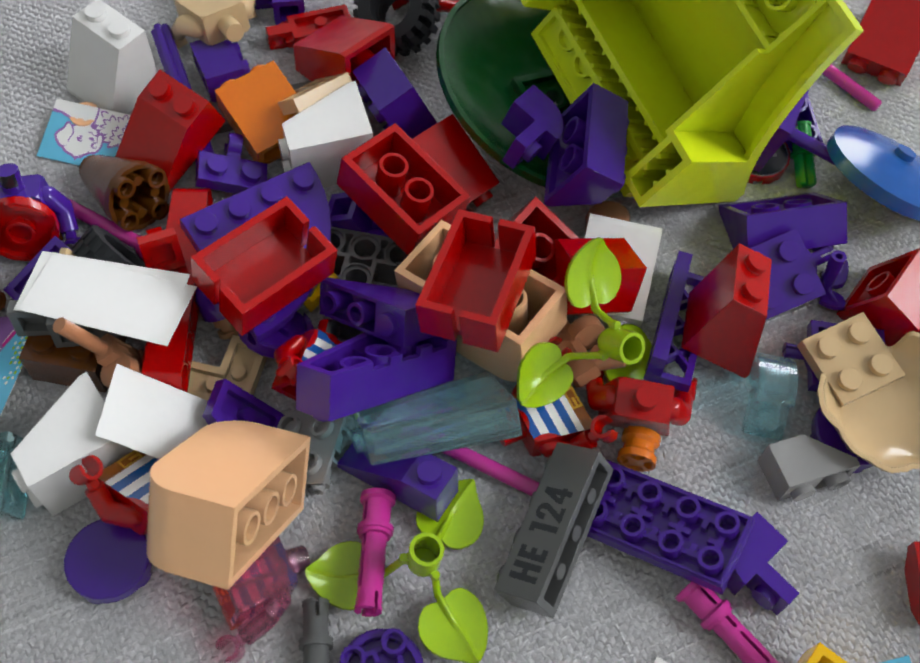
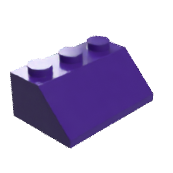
(590, 152)
(816, 216)

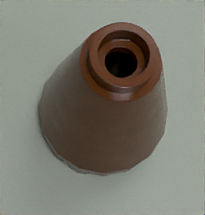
(127, 189)

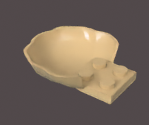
(869, 391)

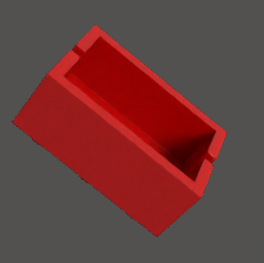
(263, 265)
(474, 283)

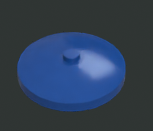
(878, 167)

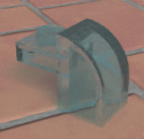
(772, 393)

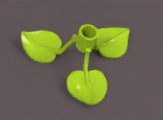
(589, 280)
(448, 628)

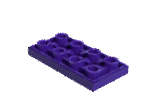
(671, 528)

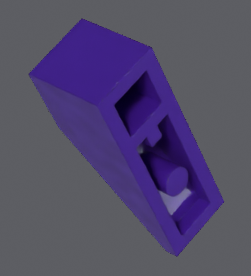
(418, 482)

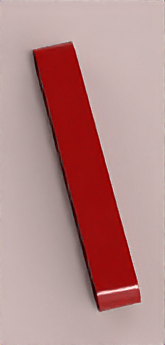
(173, 362)

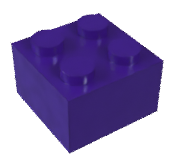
(392, 95)

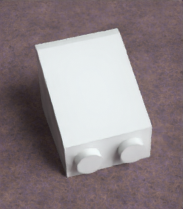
(108, 58)
(326, 133)
(645, 243)
(60, 443)

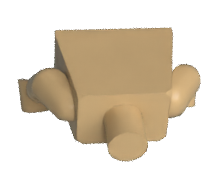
(212, 20)

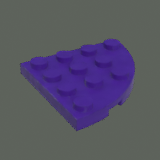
(219, 219)

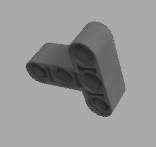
(373, 269)

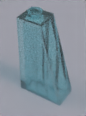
(437, 420)

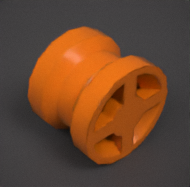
(638, 448)

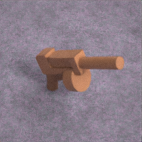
(580, 337)
(107, 349)

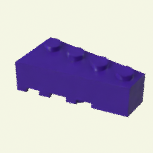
(370, 373)

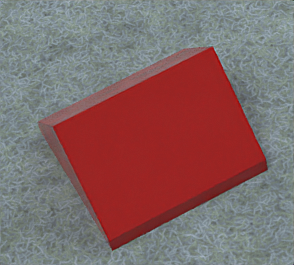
(631, 273)

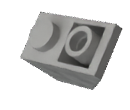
(803, 465)

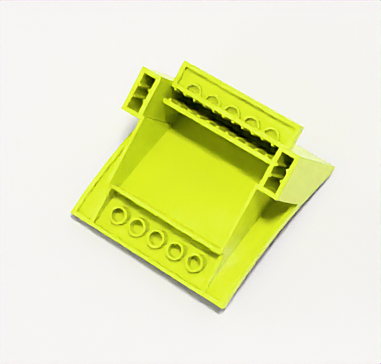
(699, 80)

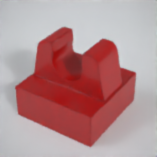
(161, 249)

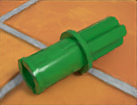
(803, 160)

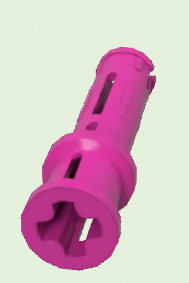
(374, 534)
(717, 616)

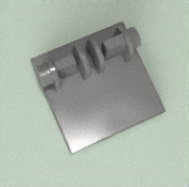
(324, 445)

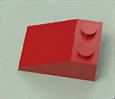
(169, 126)

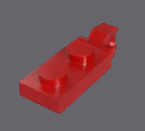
(301, 25)

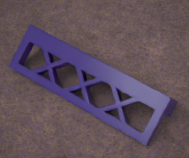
(663, 349)

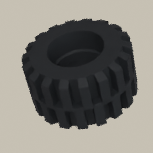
(412, 29)

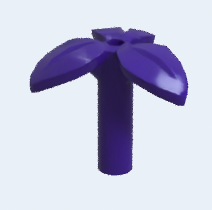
(834, 277)

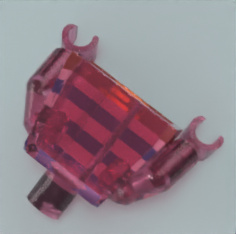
(260, 595)

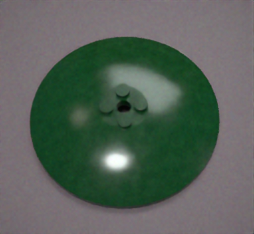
(489, 62)

